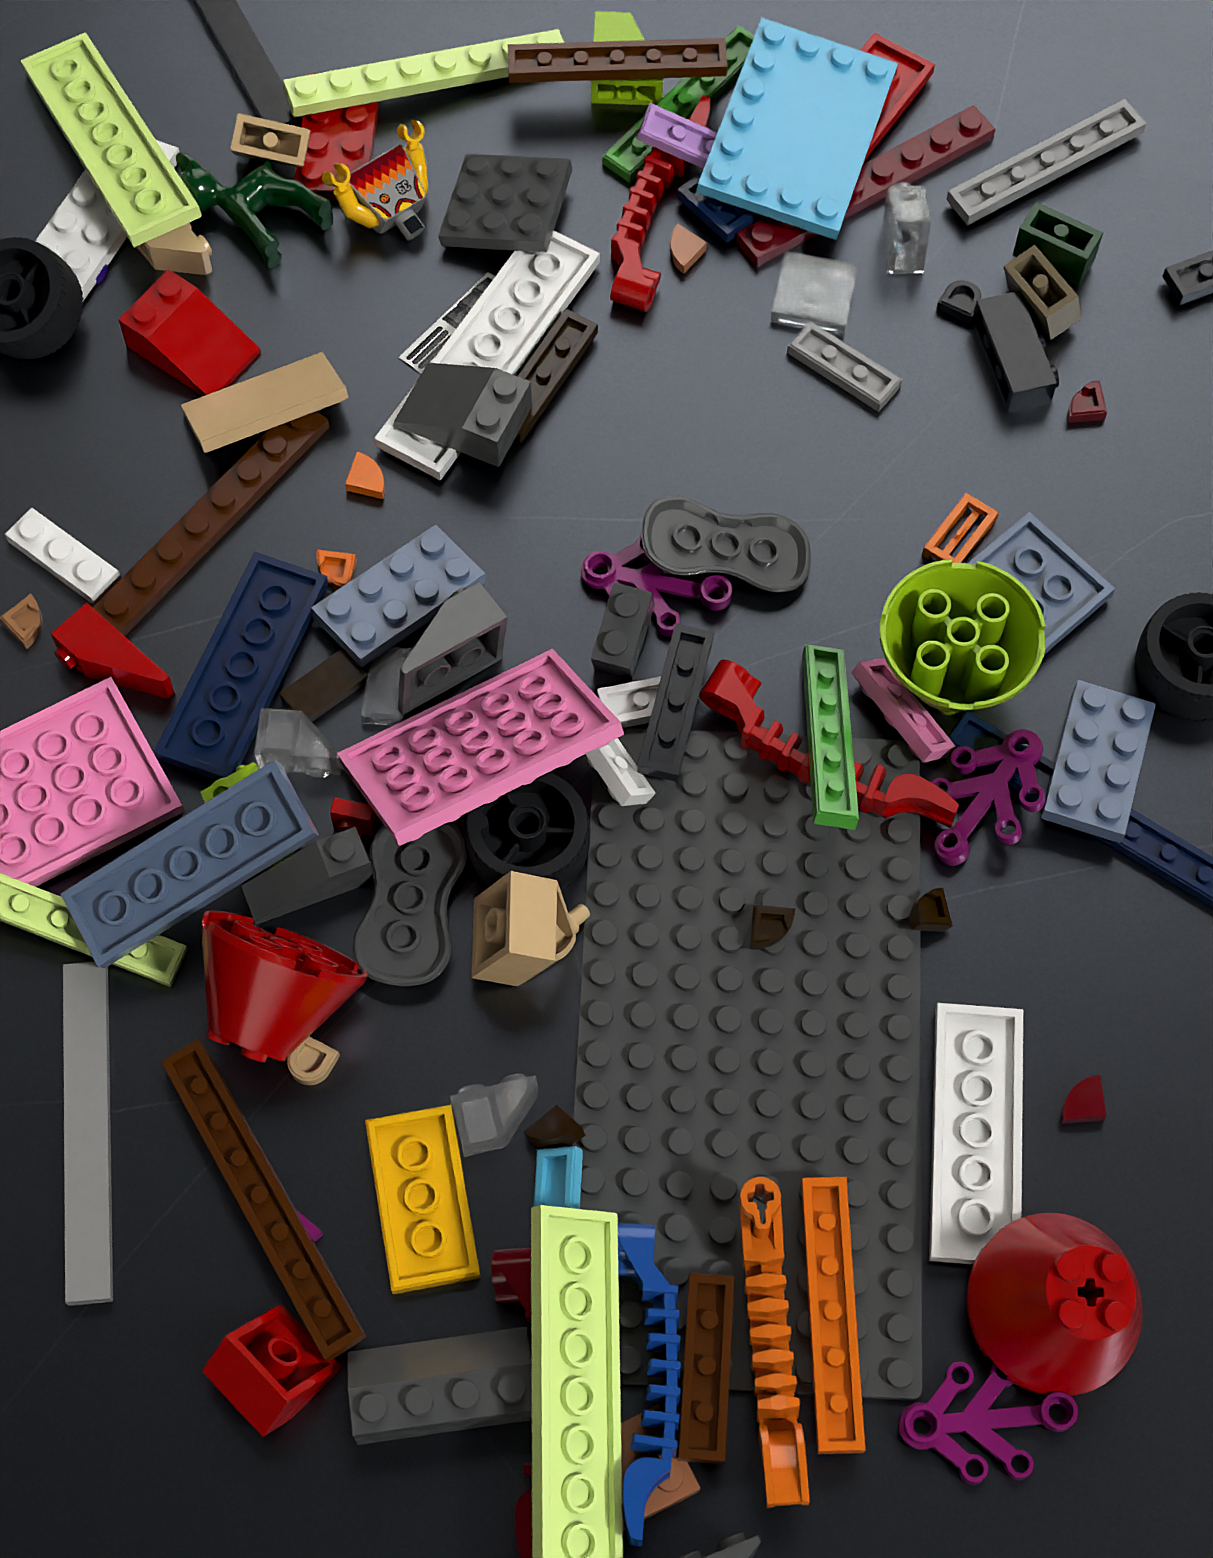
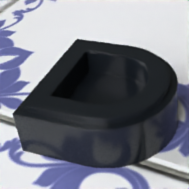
(960, 300)

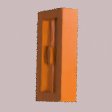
(979, 509)

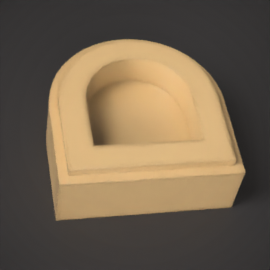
(312, 1062)

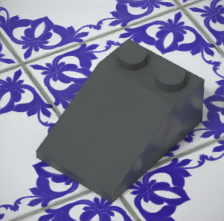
(467, 409)
(456, 645)

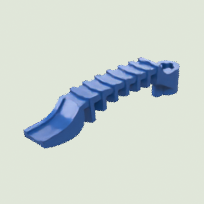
(646, 1474)

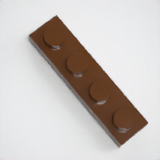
(706, 1369)

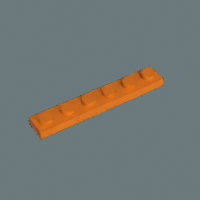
(832, 1316)

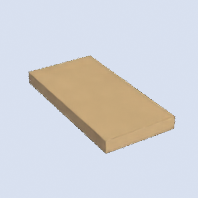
(264, 402)

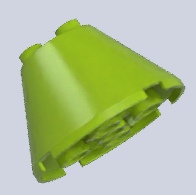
(962, 635)

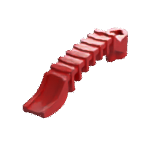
(633, 283)
(731, 694)

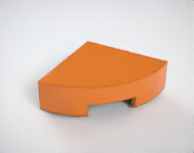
(365, 477)
(337, 566)

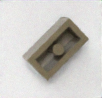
(1044, 289)

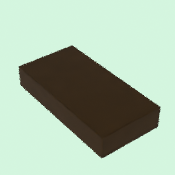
(325, 685)

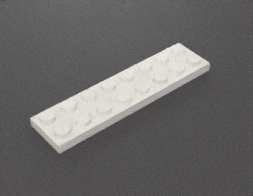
(501, 332)

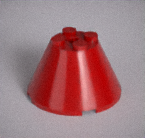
(269, 986)
(1054, 1304)

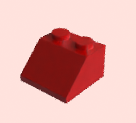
(269, 1369)

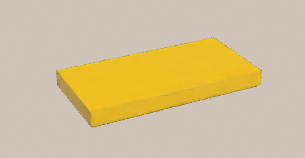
(422, 1199)

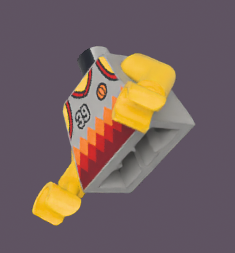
(387, 187)

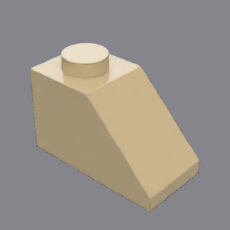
(270, 141)

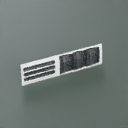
(432, 341)

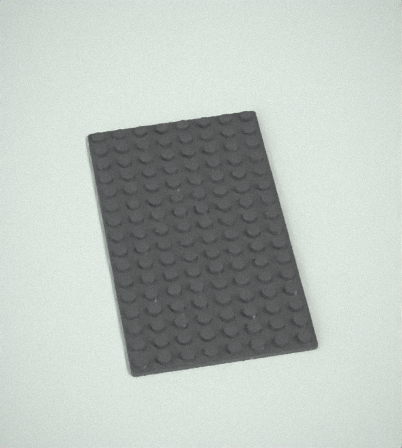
(749, 1060)

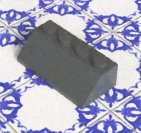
(440, 1385)

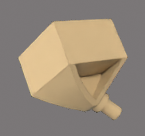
(521, 928)

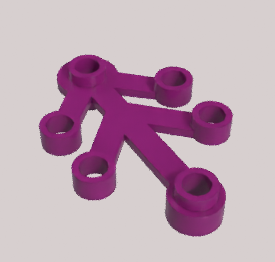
(652, 580)
(991, 789)
(979, 1422)

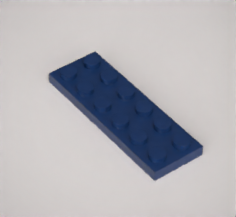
(241, 667)

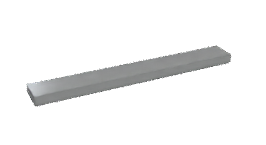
(87, 1135)

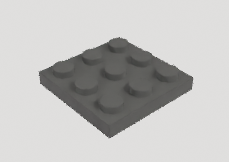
(505, 202)

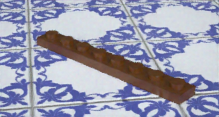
(208, 521)
(264, 1201)

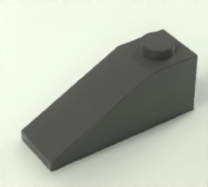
(309, 876)

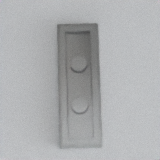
(844, 366)

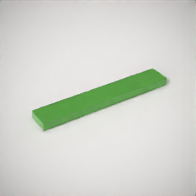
(628, 153)
(829, 738)

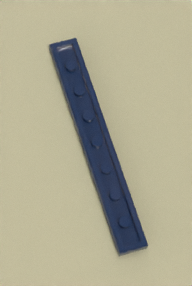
(1144, 839)

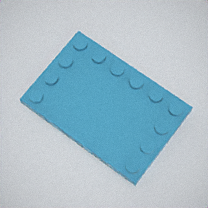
(797, 128)

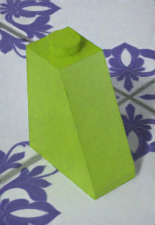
(622, 27)

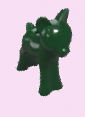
(250, 196)

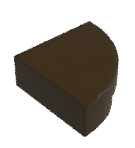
(931, 912)
(769, 925)
(553, 1129)

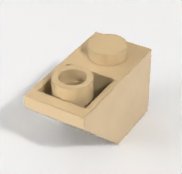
(179, 252)

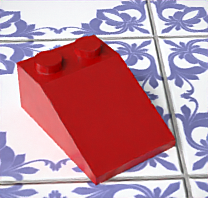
(187, 335)

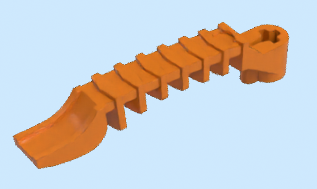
(774, 1385)

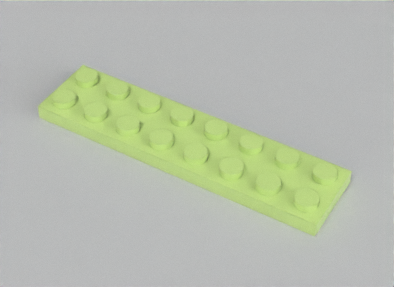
(111, 140)
(575, 1384)

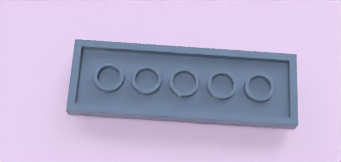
(189, 864)

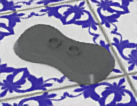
(755, 548)
(406, 927)

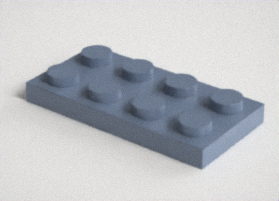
(396, 595)
(1098, 761)

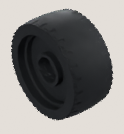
(37, 299)
(1177, 657)
(551, 852)

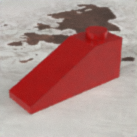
(103, 652)

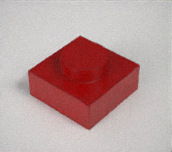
(350, 814)

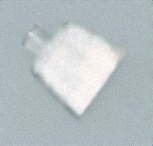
(909, 212)

